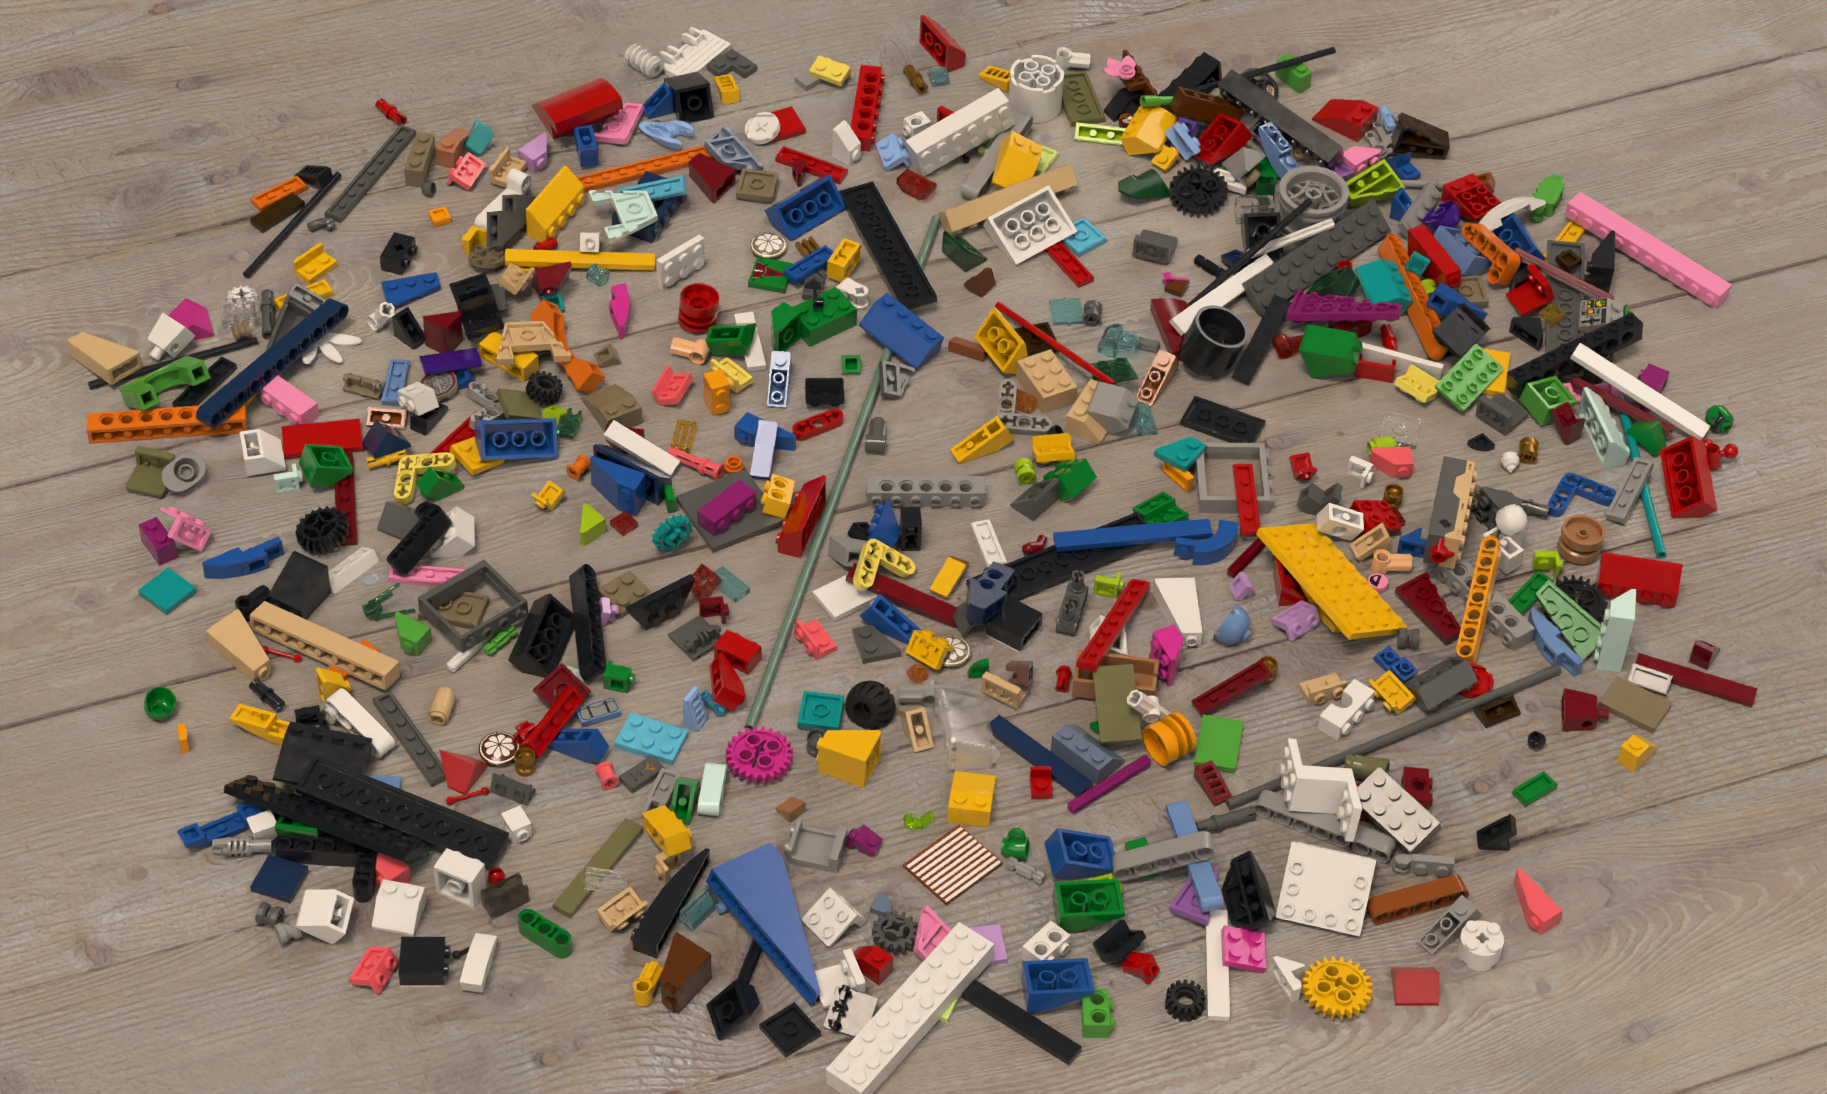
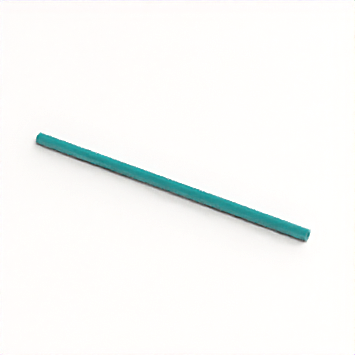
(1645, 493)

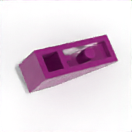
(1654, 378)

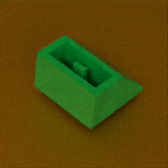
(730, 338)
(1073, 477)

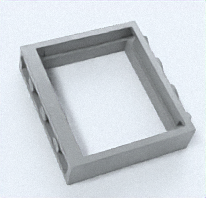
(1228, 504)

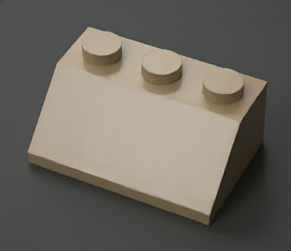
(1080, 422)

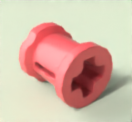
(607, 776)

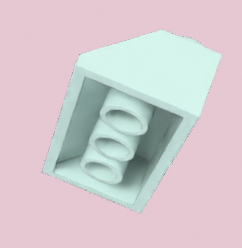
(1602, 430)
(1615, 632)

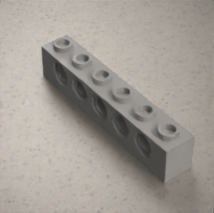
(926, 490)
(1501, 616)

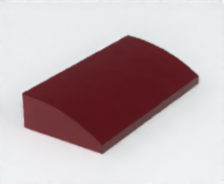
(1163, 311)

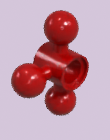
(1714, 454)

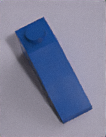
(746, 431)
(888, 619)
(580, 744)

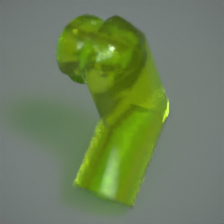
(918, 823)

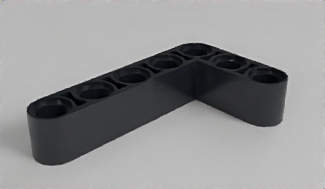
(332, 852)

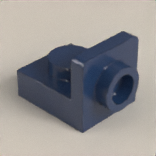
(1231, 257)

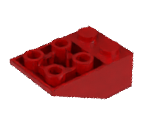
(1470, 196)

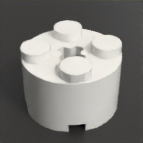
(1480, 945)

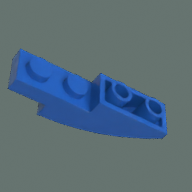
(238, 563)

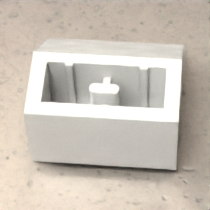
(261, 452)
(457, 538)
(324, 914)

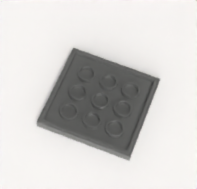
(749, 525)

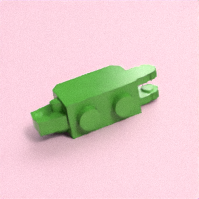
(1550, 191)

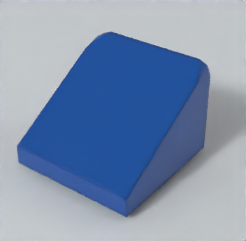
(464, 377)

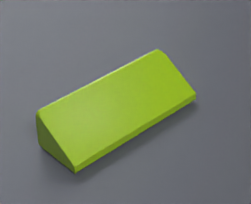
(1098, 134)

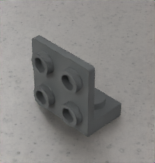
(1154, 246)
(1500, 412)

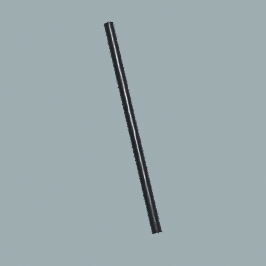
(1274, 67)
(291, 225)
(1251, 252)
(199, 355)

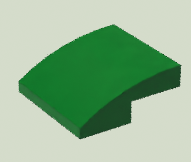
(1160, 509)

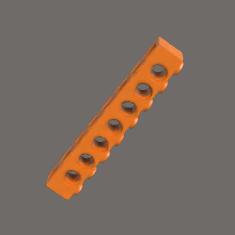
(158, 424)

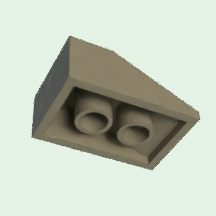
(613, 404)

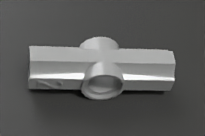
(922, 692)

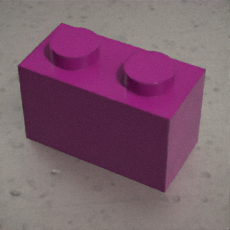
(157, 542)

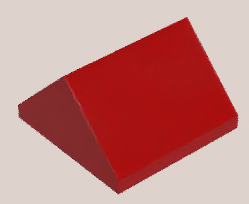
(1287, 587)
(1415, 986)

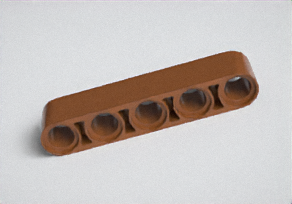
(1416, 899)

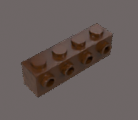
(1203, 106)

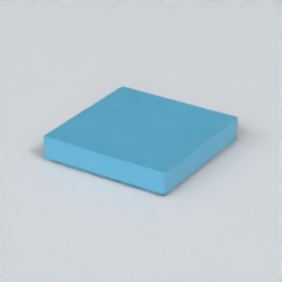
(1085, 239)

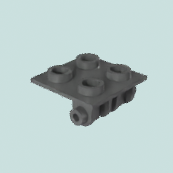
(696, 637)

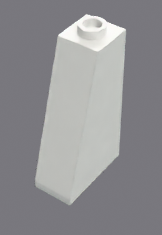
(1180, 607)

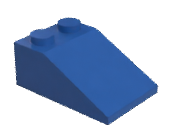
(619, 485)
(1079, 854)
(1055, 982)

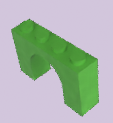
(143, 392)

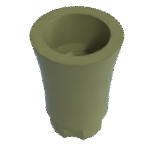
(1365, 766)

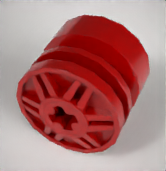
(698, 307)

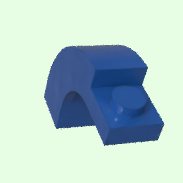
(1209, 550)

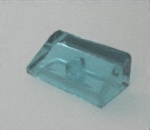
(1144, 419)
(698, 909)

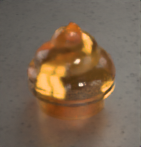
(917, 673)

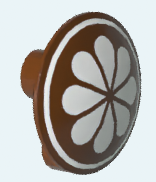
(498, 748)

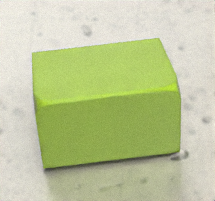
(554, 412)

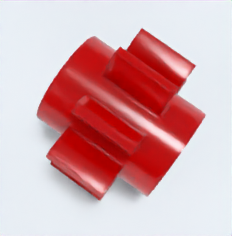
(523, 731)

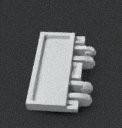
(695, 55)

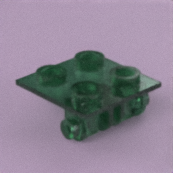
(1116, 369)

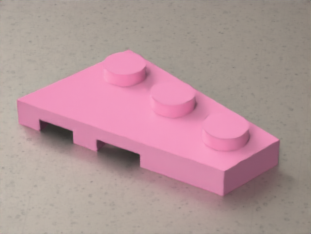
(621, 126)

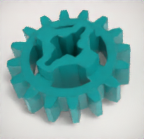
(672, 533)

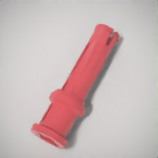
(702, 465)

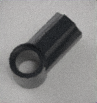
(248, 603)

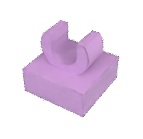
(1241, 586)
(607, 611)

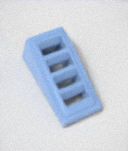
(693, 710)

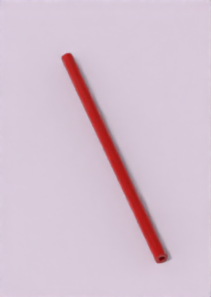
(1053, 343)

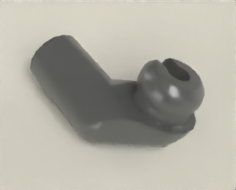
(321, 222)

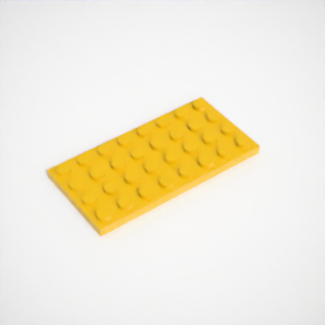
(1331, 581)

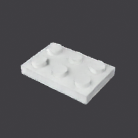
(680, 262)

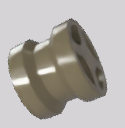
(240, 331)

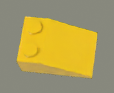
(1016, 160)
(971, 799)

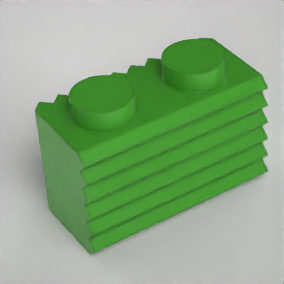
(1295, 76)

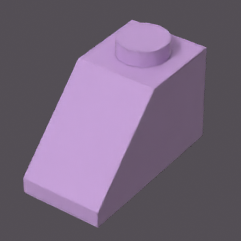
(535, 153)

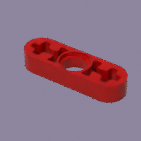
(830, 419)

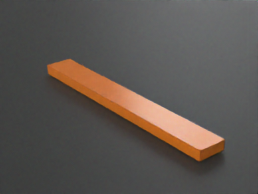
(636, 170)

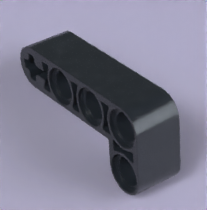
(420, 538)

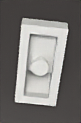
(1288, 976)

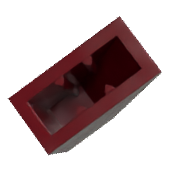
(711, 176)

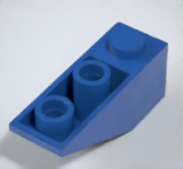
(1447, 300)
(884, 525)

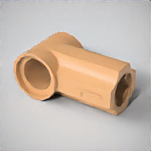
(696, 351)
(1384, 562)

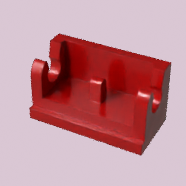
(1375, 370)

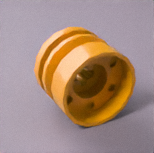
(1169, 738)

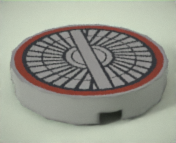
(443, 383)

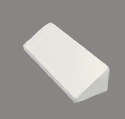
(352, 568)

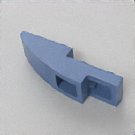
(1277, 149)
(1550, 646)

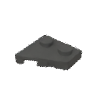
(893, 378)
(874, 645)

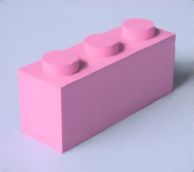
(289, 401)

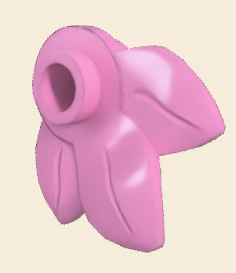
(1121, 69)

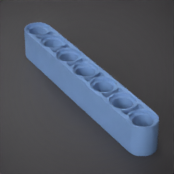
(1201, 872)

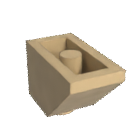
(916, 727)

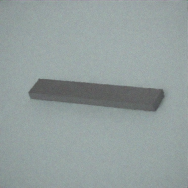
(410, 738)

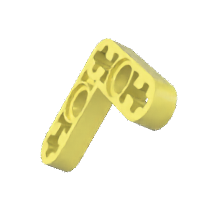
(446, 462)
(878, 558)

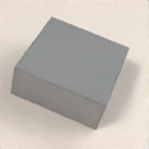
(806, 81)

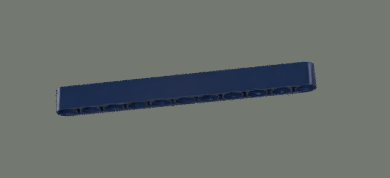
(271, 363)

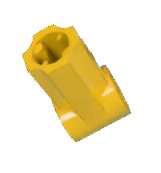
(646, 983)

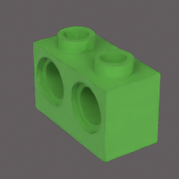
(1095, 1013)

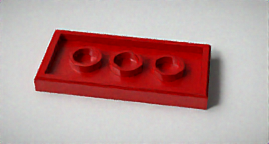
(334, 433)

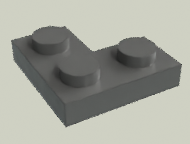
(732, 62)

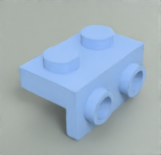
(1182, 141)
(892, 151)

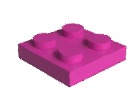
(1243, 949)

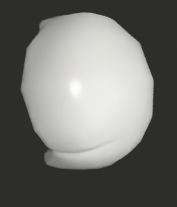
(1511, 519)

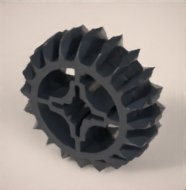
(322, 530)

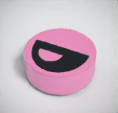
(1378, 582)

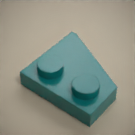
(1181, 453)

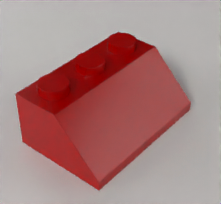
(940, 45)

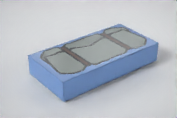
(598, 711)

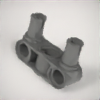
(1072, 604)

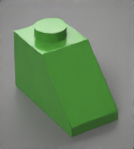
(412, 634)

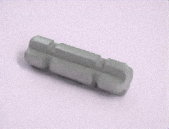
(1025, 870)

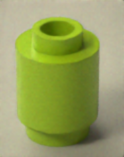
(1381, 442)

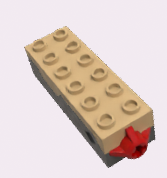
(1450, 512)

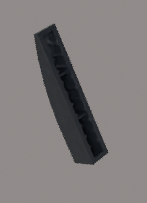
(665, 909)

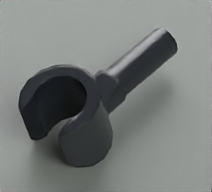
(818, 302)

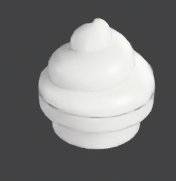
(1509, 461)

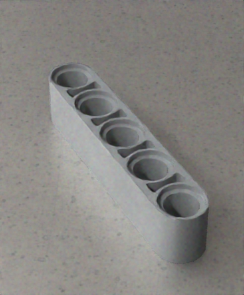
(1163, 856)

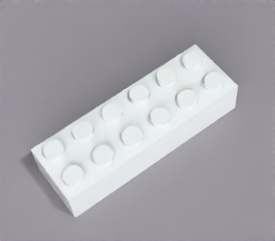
(960, 132)

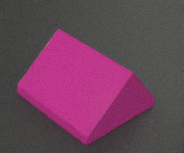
(194, 318)

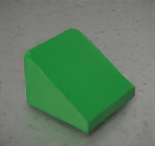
(851, 364)

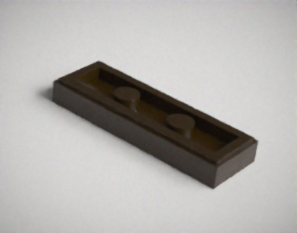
(277, 212)

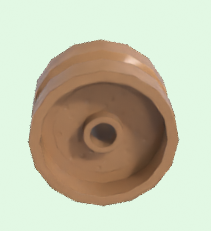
(1581, 539)

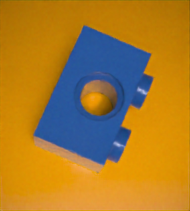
(586, 146)

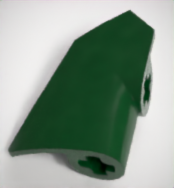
(1144, 186)

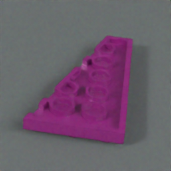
(1339, 308)

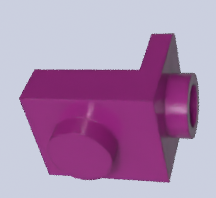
(864, 839)

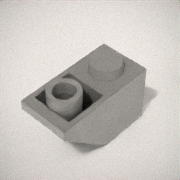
(845, 549)

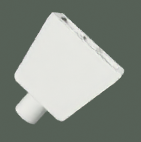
(168, 337)

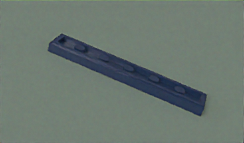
(1039, 756)

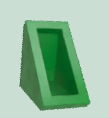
(1649, 434)

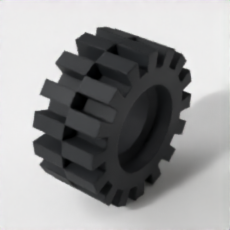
(544, 388)
(1185, 990)

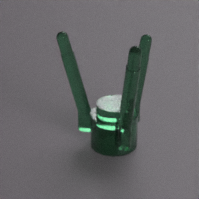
(373, 607)

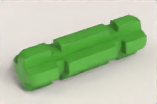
(500, 640)

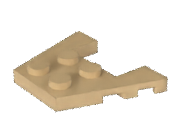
(529, 337)

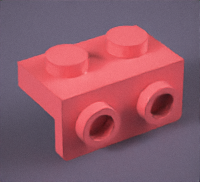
(671, 387)

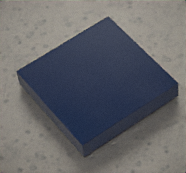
(279, 878)

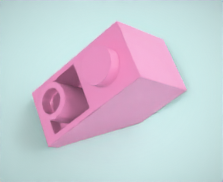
(1360, 158)

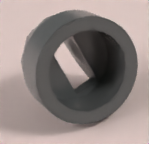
(428, 188)

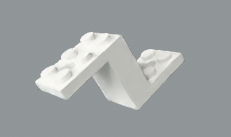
(1320, 789)

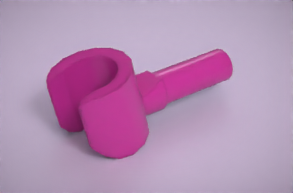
(1168, 278)

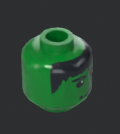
(1719, 419)

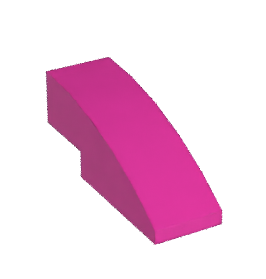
(620, 309)

